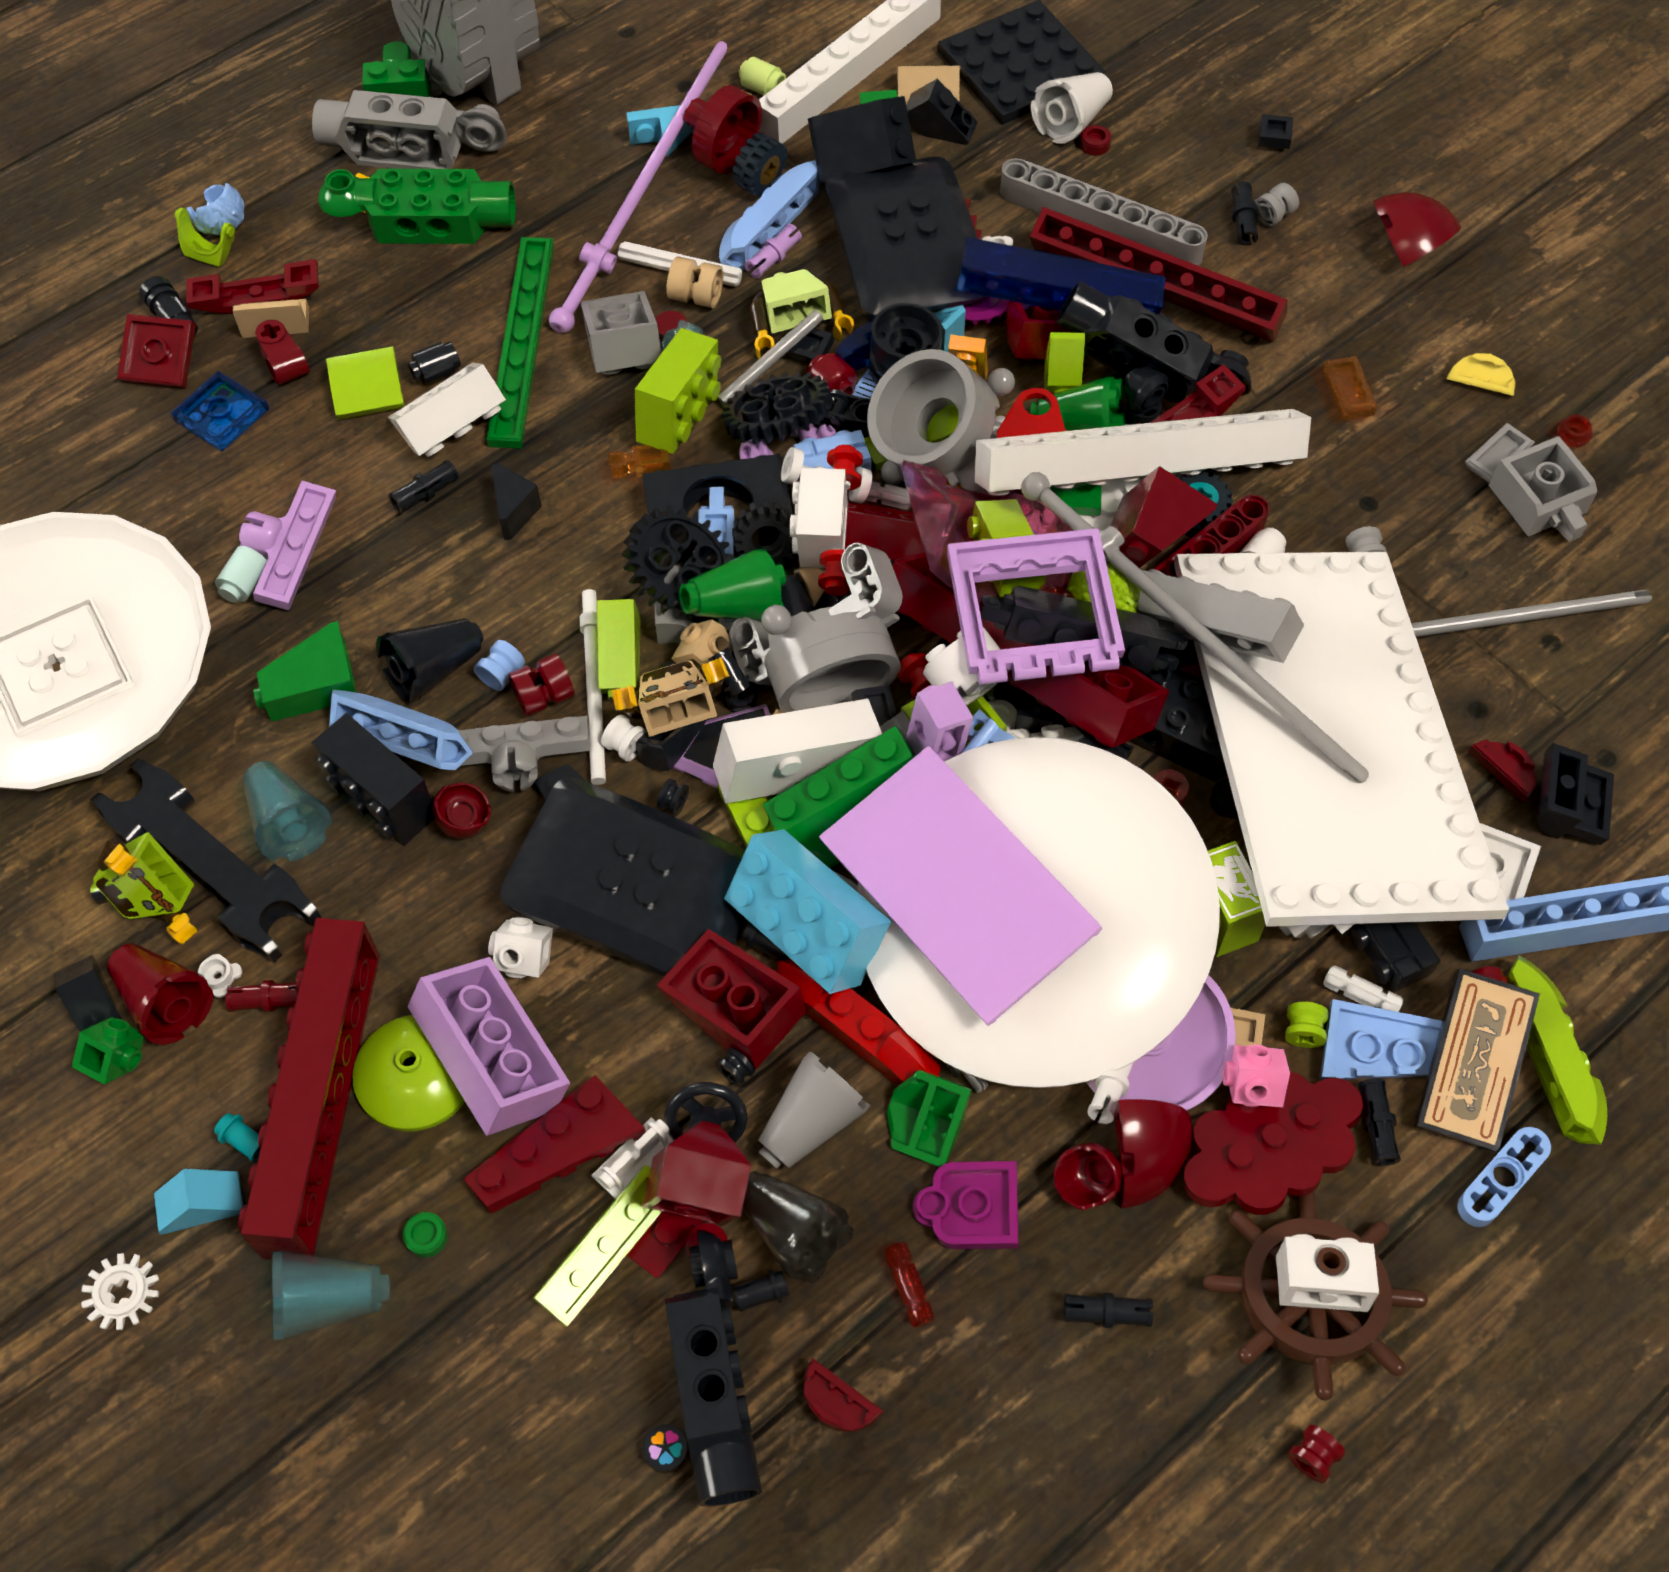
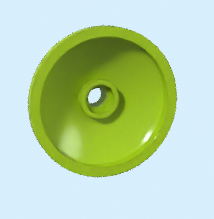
(398, 1094)

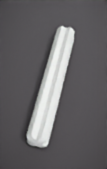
(663, 259)

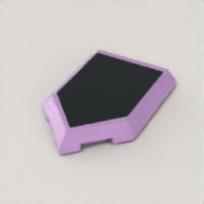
(701, 752)

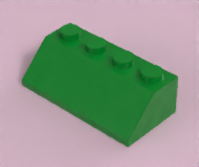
(833, 791)

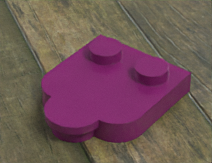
(972, 1205)

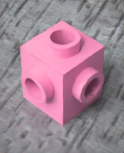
(1257, 1075)

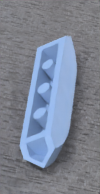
(770, 214)
(403, 729)

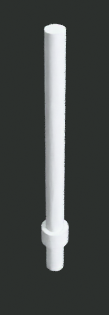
(588, 627)

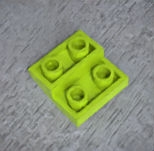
(365, 383)

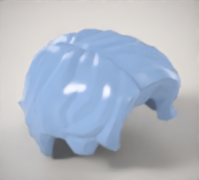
(222, 206)

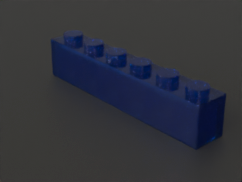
(1048, 278)

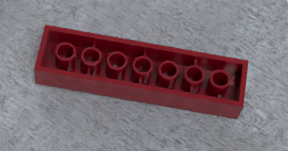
(1105, 703)
(311, 1090)

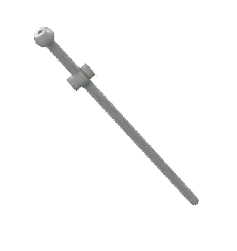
(1037, 488)
(1531, 613)

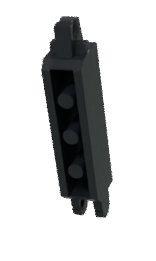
(1051, 618)

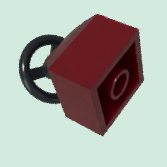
(703, 1169)

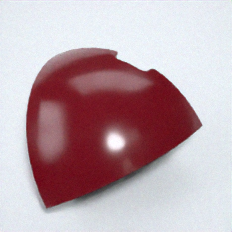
(1415, 224)
(1152, 1147)

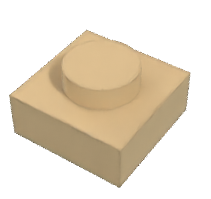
(1248, 1027)

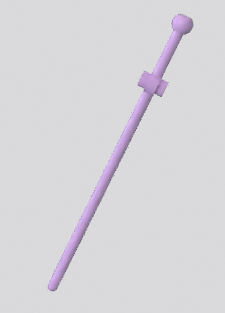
(598, 255)

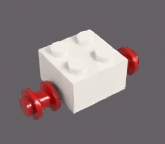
(821, 516)

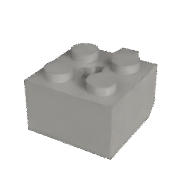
(1545, 489)

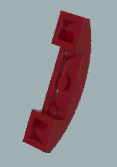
(212, 295)
(1212, 397)

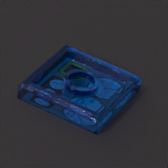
(220, 411)

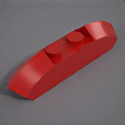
(861, 1027)

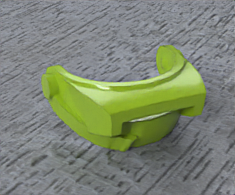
(198, 248)

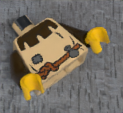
(673, 695)

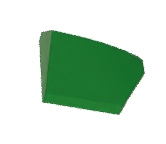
(927, 1116)

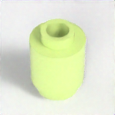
(760, 75)

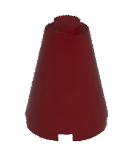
(159, 993)

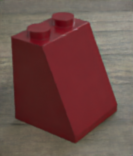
(1158, 514)

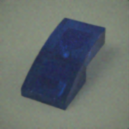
(856, 347)

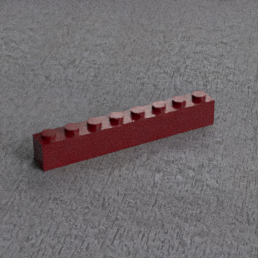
(1185, 282)

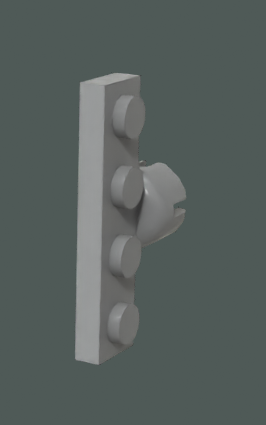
(517, 747)

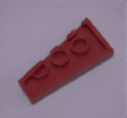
(569, 1134)

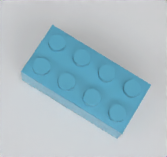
(807, 910)

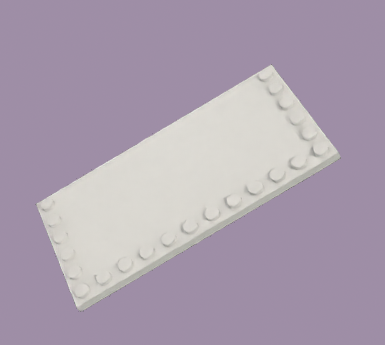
(1314, 835)

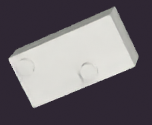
(782, 749)

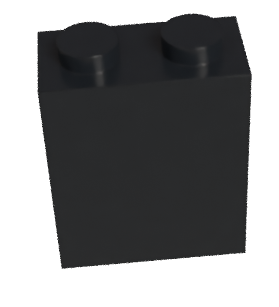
(862, 138)

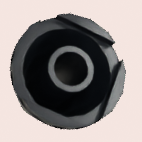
(427, 655)

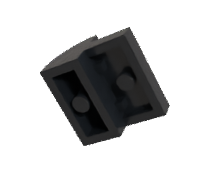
(1574, 796)

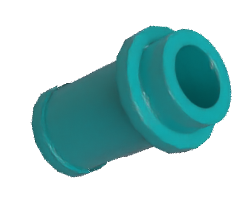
(233, 1131)

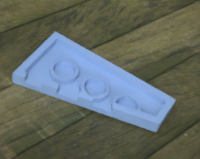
(1376, 1043)

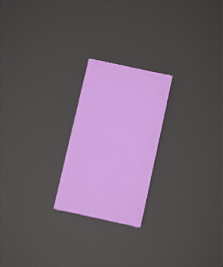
(960, 885)

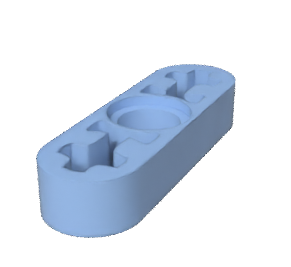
(1506, 1159)

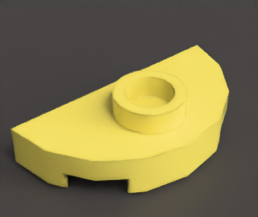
(1484, 372)

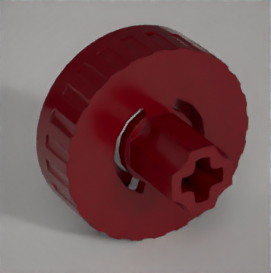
(723, 126)

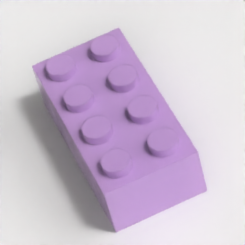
(488, 1045)

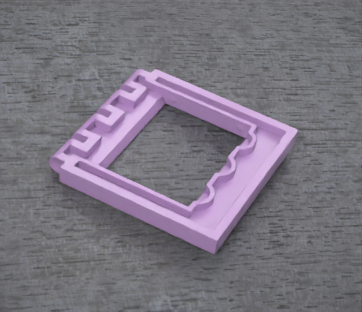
(1027, 558)

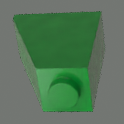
(306, 675)

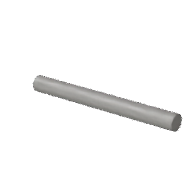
(771, 356)

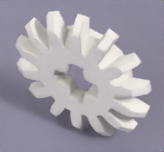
(115, 1276)

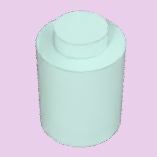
(240, 574)

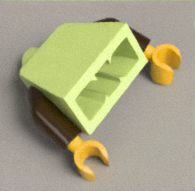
(791, 298)

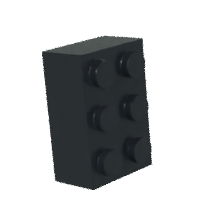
(373, 780)

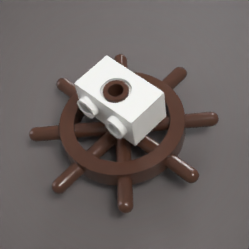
(1318, 1274)

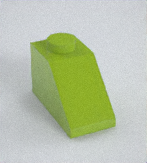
(1064, 361)

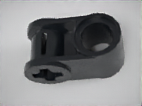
(847, 413)

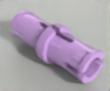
(773, 251)

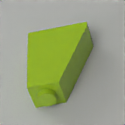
(618, 644)

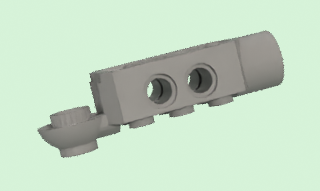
(404, 129)

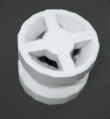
(622, 737)

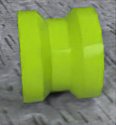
(1306, 1024)

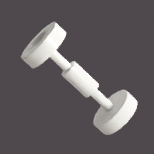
(794, 462)

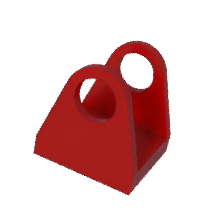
(1020, 422)

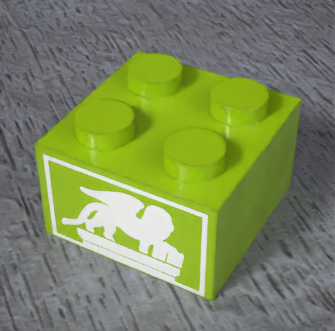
(1240, 908)

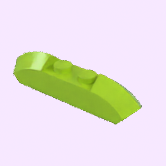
(1560, 1064)

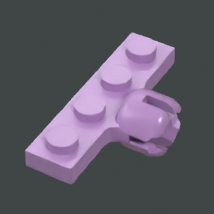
(287, 542)

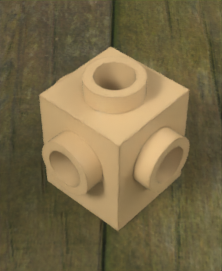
(701, 642)

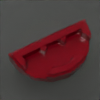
(1508, 764)
(836, 1402)

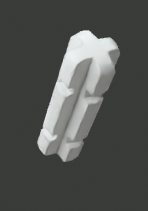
(1361, 990)

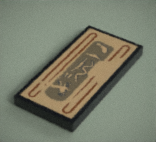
(1477, 1060)

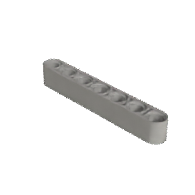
(1040, 187)

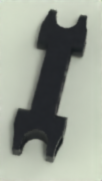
(250, 899)

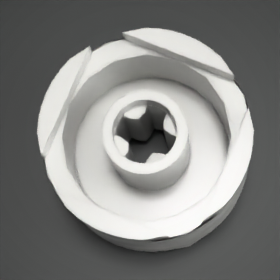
(950, 665)

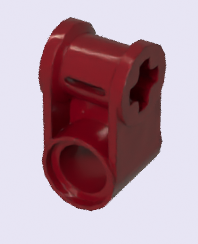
(280, 352)

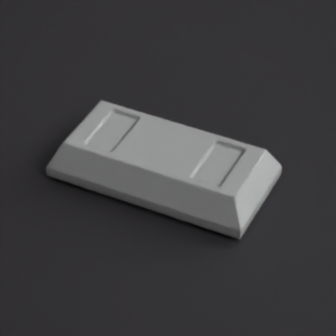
(1500, 445)

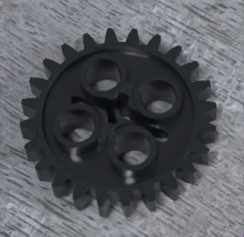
(777, 407)
(662, 540)

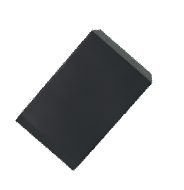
(516, 500)
(85, 993)

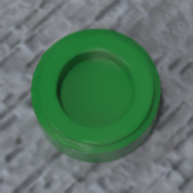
(425, 1234)

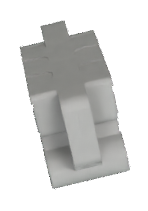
(470, 42)

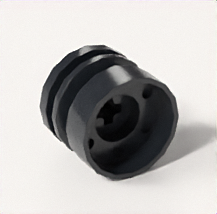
(900, 332)

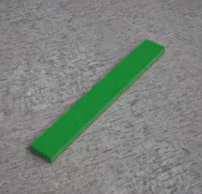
(521, 342)

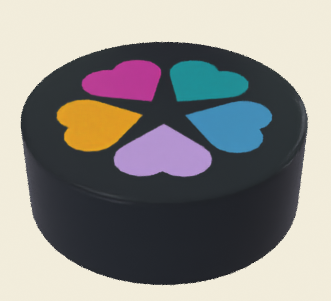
(665, 1448)

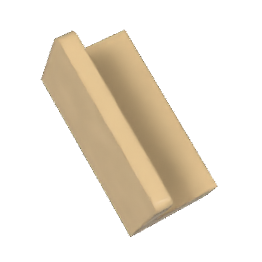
(914, 77)
(291, 313)

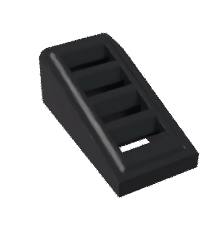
(666, 748)

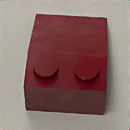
(734, 997)

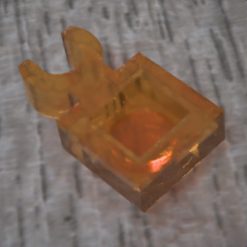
(641, 460)

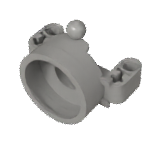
(910, 398)
(829, 651)

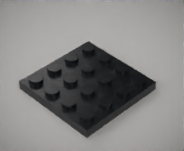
(1014, 56)

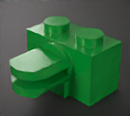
(397, 73)

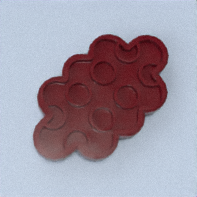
(1273, 1151)

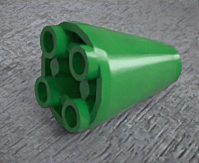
(1088, 405)
(736, 588)

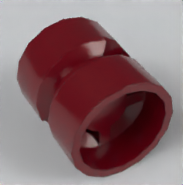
(554, 680)

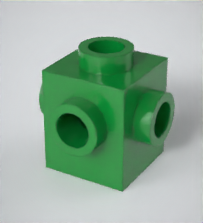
(108, 1050)

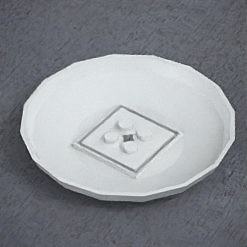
(119, 621)

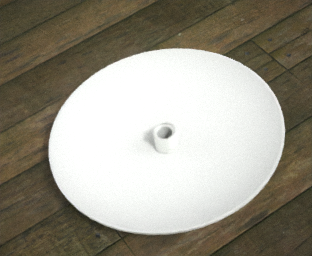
(1131, 865)

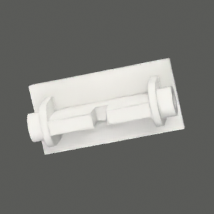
(632, 1156)

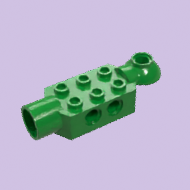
(421, 204)

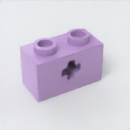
(939, 721)

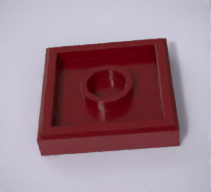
(156, 351)

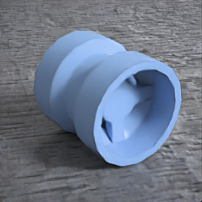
(495, 668)

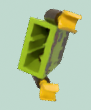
(144, 883)

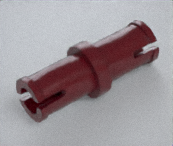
(264, 996)

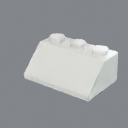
(448, 409)

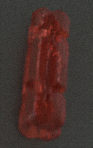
(909, 1284)

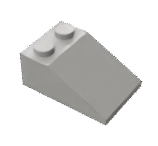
(621, 332)

